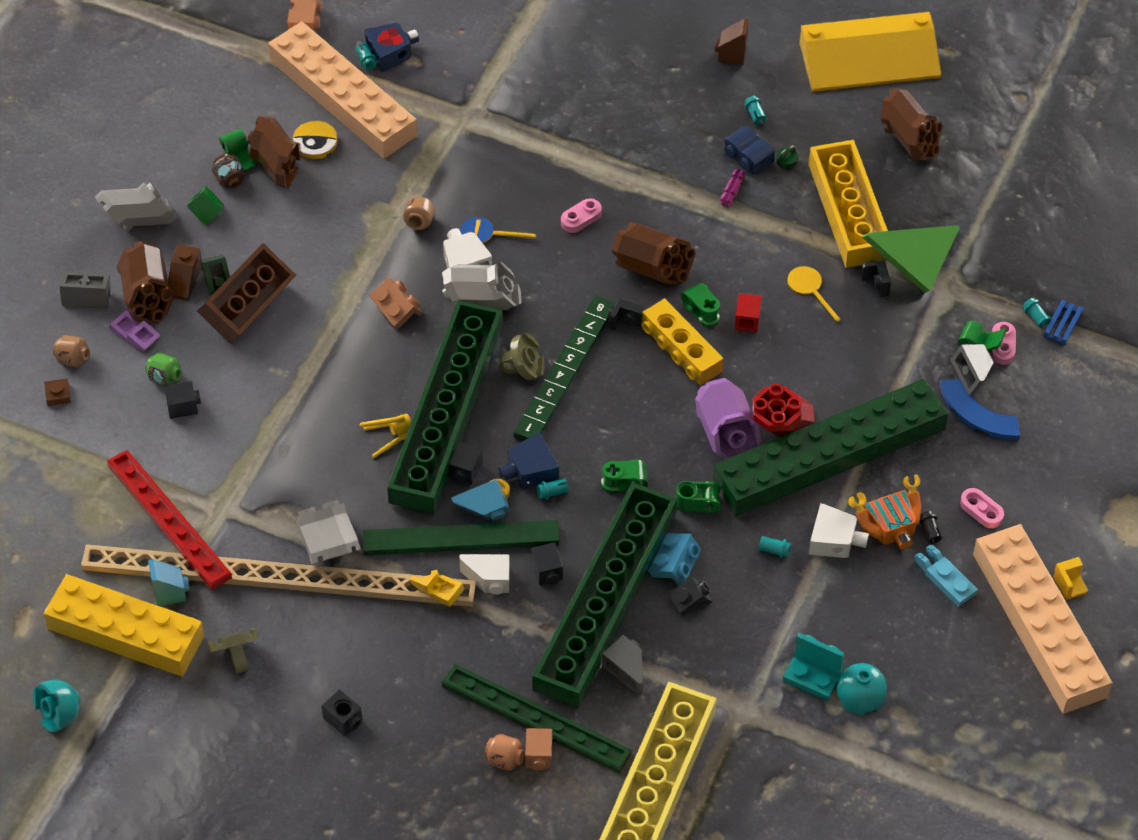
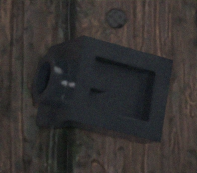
(879, 273)
(626, 312)

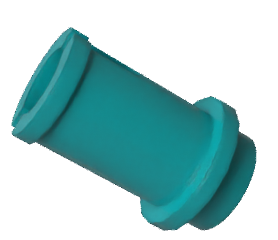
(367, 59)
(753, 105)
(1034, 309)
(552, 488)
(775, 546)

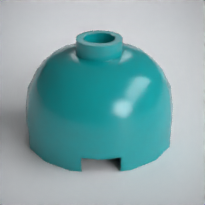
(861, 689)
(57, 704)

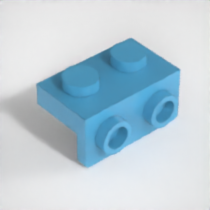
(675, 557)

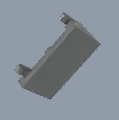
(85, 289)

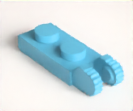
(946, 576)

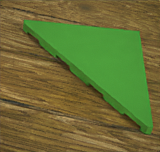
(915, 251)

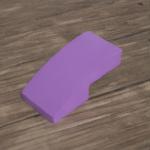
(133, 332)

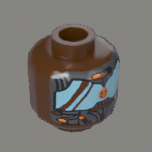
(228, 171)

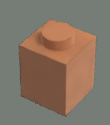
(538, 748)

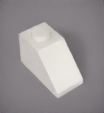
(488, 571)

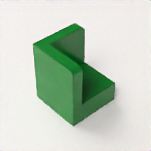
(205, 205)

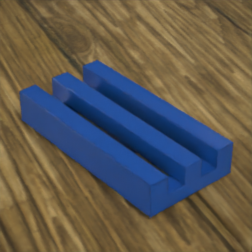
(1069, 309)

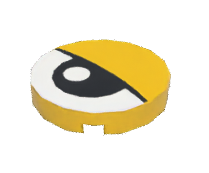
(316, 139)

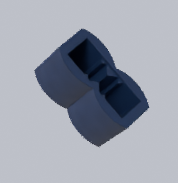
(749, 150)

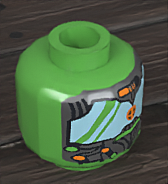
(163, 369)

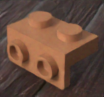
(395, 301)

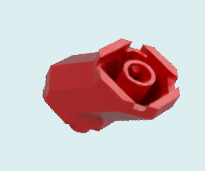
(781, 410)

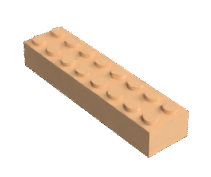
(343, 90)
(1042, 619)

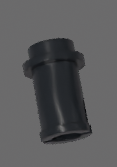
(931, 529)

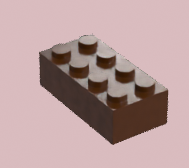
(246, 293)

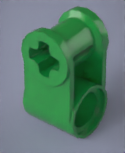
(702, 304)
(623, 475)
(698, 496)

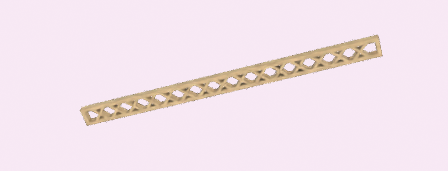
(277, 580)

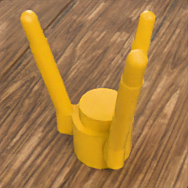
(398, 425)

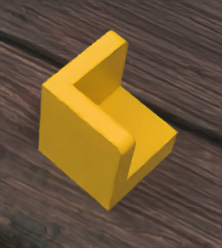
(1069, 580)

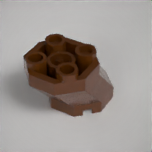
(911, 125)
(274, 150)
(653, 253)
(145, 283)

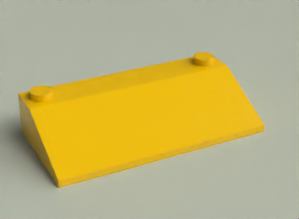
(870, 51)

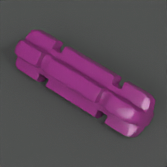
(732, 188)

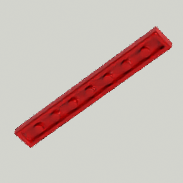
(169, 520)

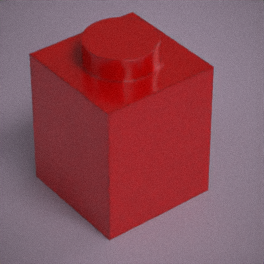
(748, 312)

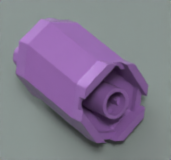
(727, 418)

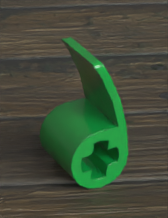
(236, 144)
(975, 334)

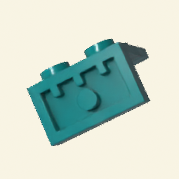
(814, 667)

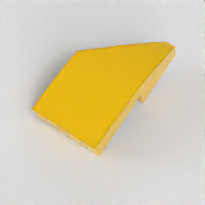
(439, 587)

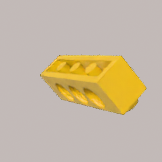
(682, 342)

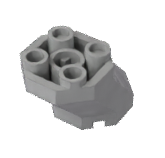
(137, 206)
(482, 285)
(327, 531)

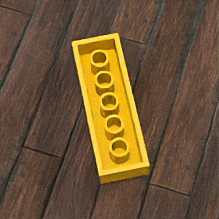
(847, 200)
(124, 625)

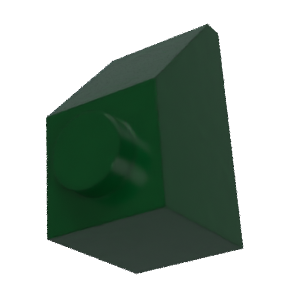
(215, 272)

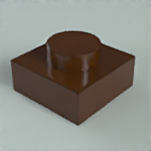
(57, 392)

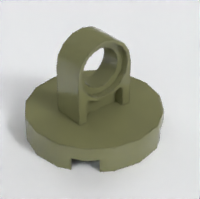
(524, 358)
(234, 644)

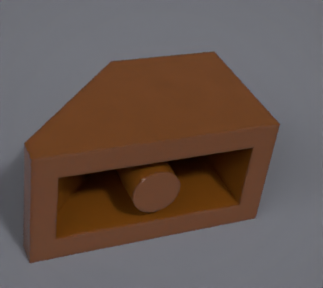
(733, 43)
(184, 271)

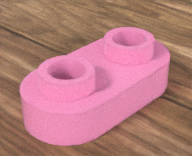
(584, 213)
(1008, 343)
(984, 508)

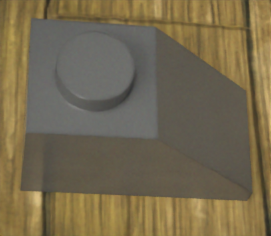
(972, 366)
(624, 662)

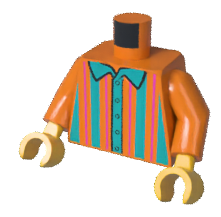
(892, 516)

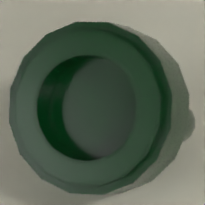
(787, 157)

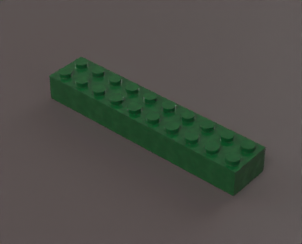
(445, 407)
(830, 447)
(604, 595)

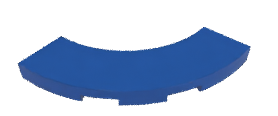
(977, 416)

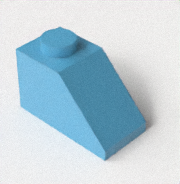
(485, 501)
(167, 583)

